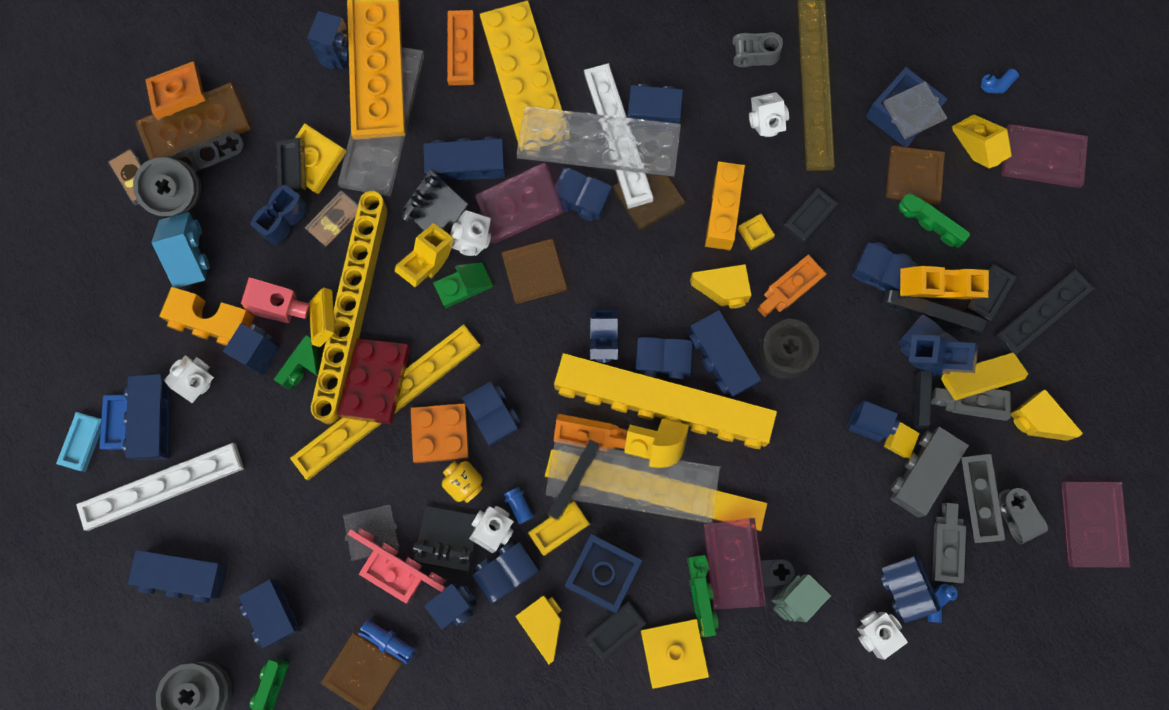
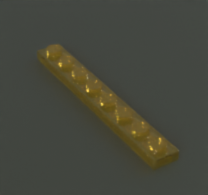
(815, 85)

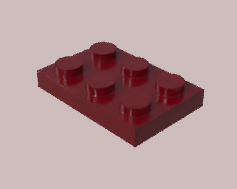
(374, 381)

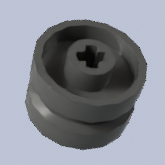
(151, 190)
(204, 679)

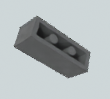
(927, 471)
(983, 498)

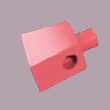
(262, 301)

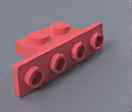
(392, 573)

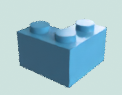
(177, 248)

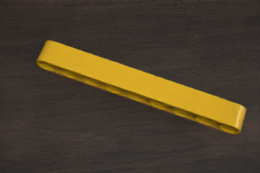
(348, 293)

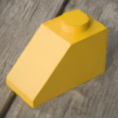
(983, 140)
(724, 285)
(1044, 418)
(542, 625)

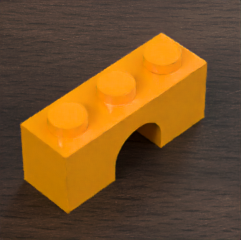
(724, 206)
(942, 283)
(185, 311)

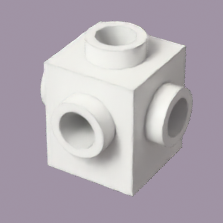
(768, 114)
(471, 233)
(189, 378)
(484, 535)
(890, 638)

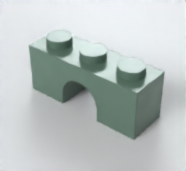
(800, 599)

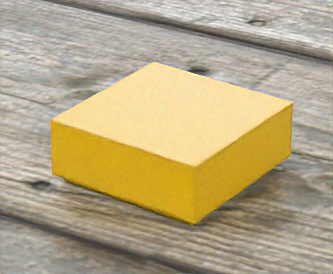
(756, 231)
(902, 441)

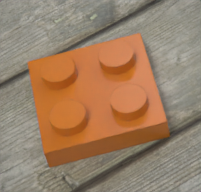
(175, 90)
(439, 433)

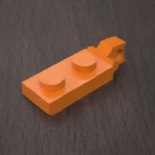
(792, 286)
(582, 430)

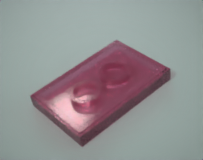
(1046, 156)
(520, 203)
(1095, 524)
(734, 564)

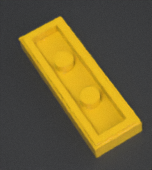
(987, 376)

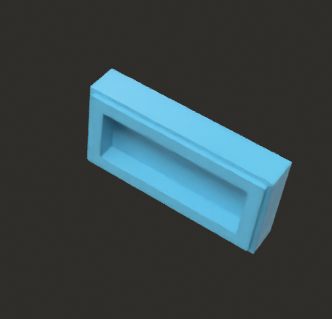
(80, 442)

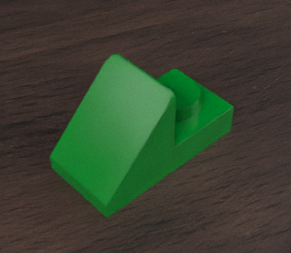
(463, 284)
(304, 357)

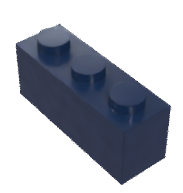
(465, 159)
(723, 355)
(147, 418)
(177, 576)

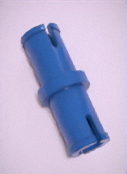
(387, 641)

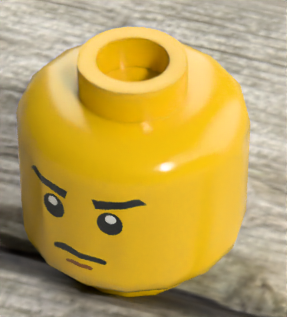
(462, 481)

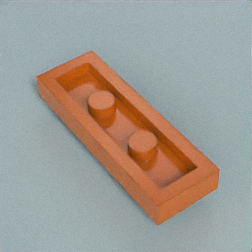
(461, 47)

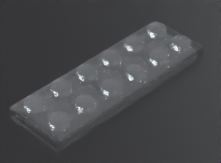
(598, 141)
(374, 161)
(629, 483)

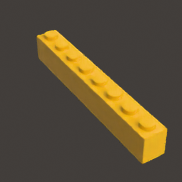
(665, 400)

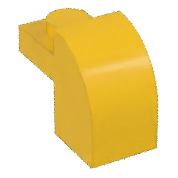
(428, 256)
(661, 446)

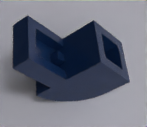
(604, 335)
(939, 356)

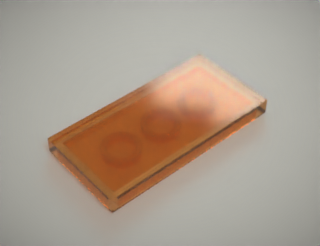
(194, 125)

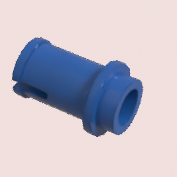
(518, 505)

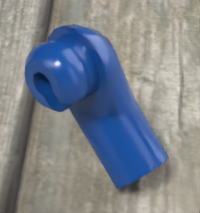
(996, 85)
(944, 594)

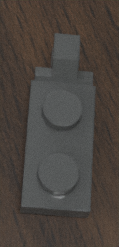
(988, 404)
(949, 546)

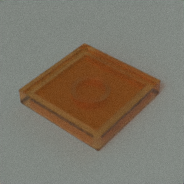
(915, 173)
(665, 201)
(534, 271)
(361, 673)

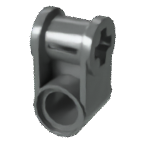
(755, 51)
(1023, 517)

